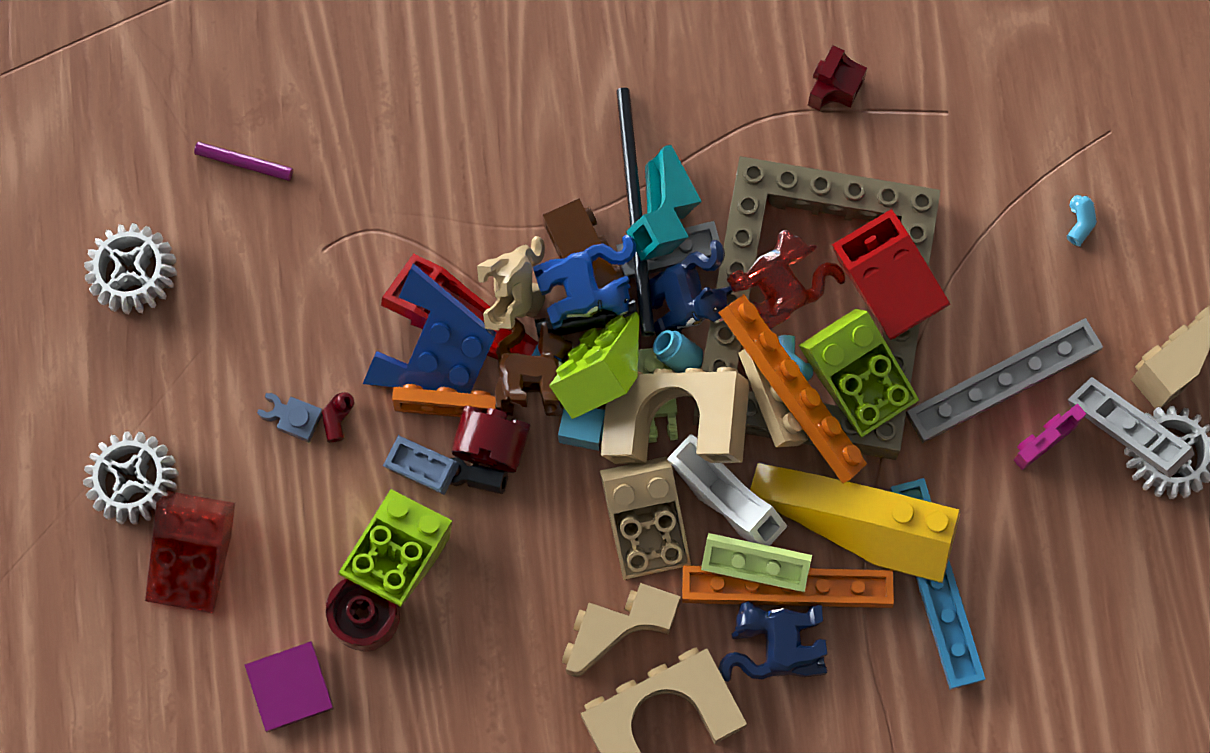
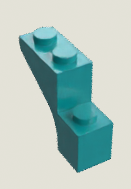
(668, 200)

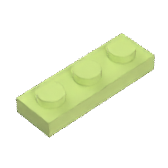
(756, 562)

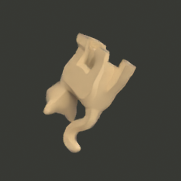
(513, 285)

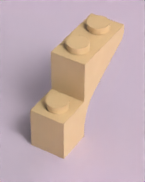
(604, 628)

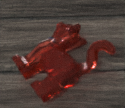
(779, 284)

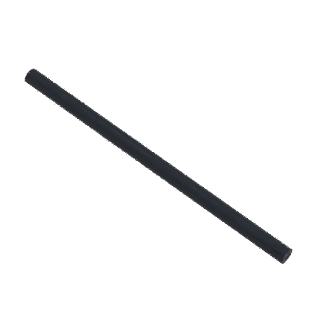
(635, 208)

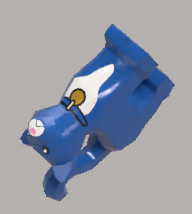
(579, 282)

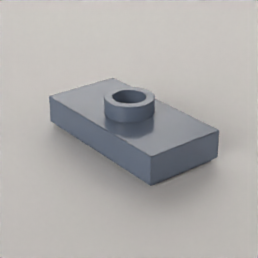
(421, 465)

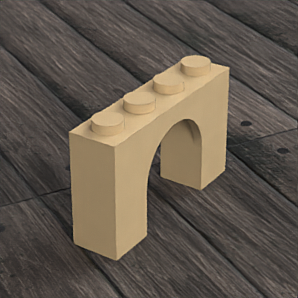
(721, 405)
(692, 678)

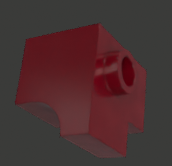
(837, 80)

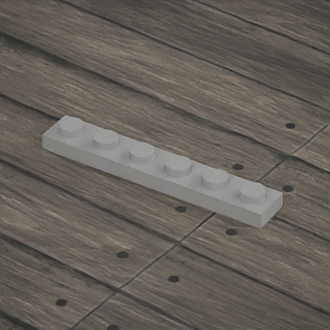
(1004, 380)

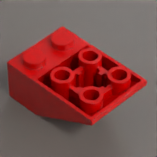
(890, 274)

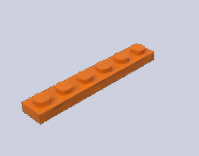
(793, 388)
(822, 588)

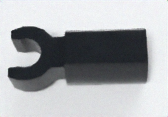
(480, 477)

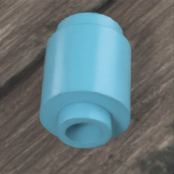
(677, 351)

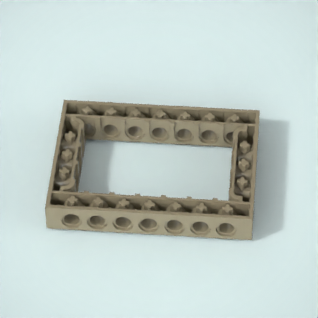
(829, 194)

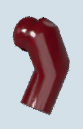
(334, 414)

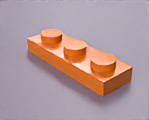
(443, 402)

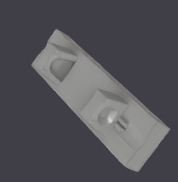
(1132, 427)

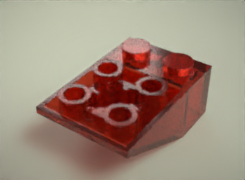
(188, 551)

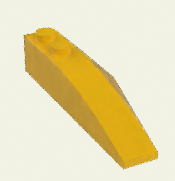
(865, 520)

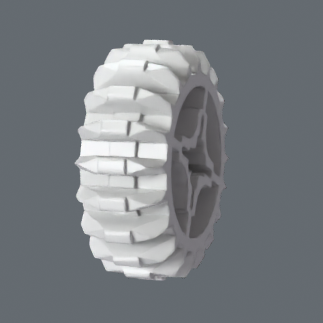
(121, 280)
(1189, 478)
(125, 489)

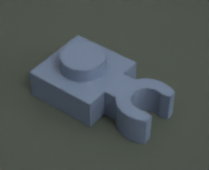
(295, 418)

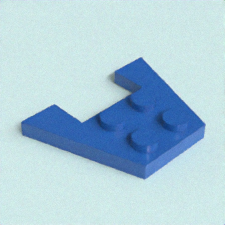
(448, 348)

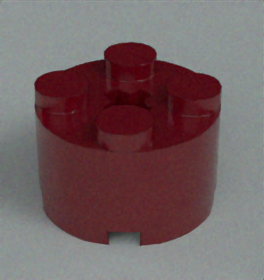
(490, 439)
(365, 633)

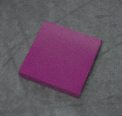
(289, 686)

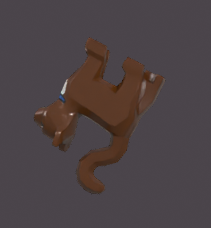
(527, 373)

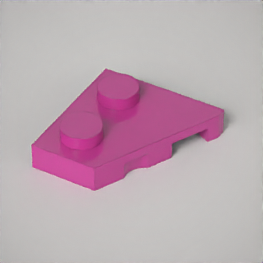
(1055, 431)

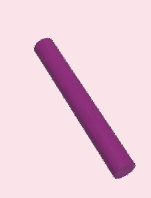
(243, 161)

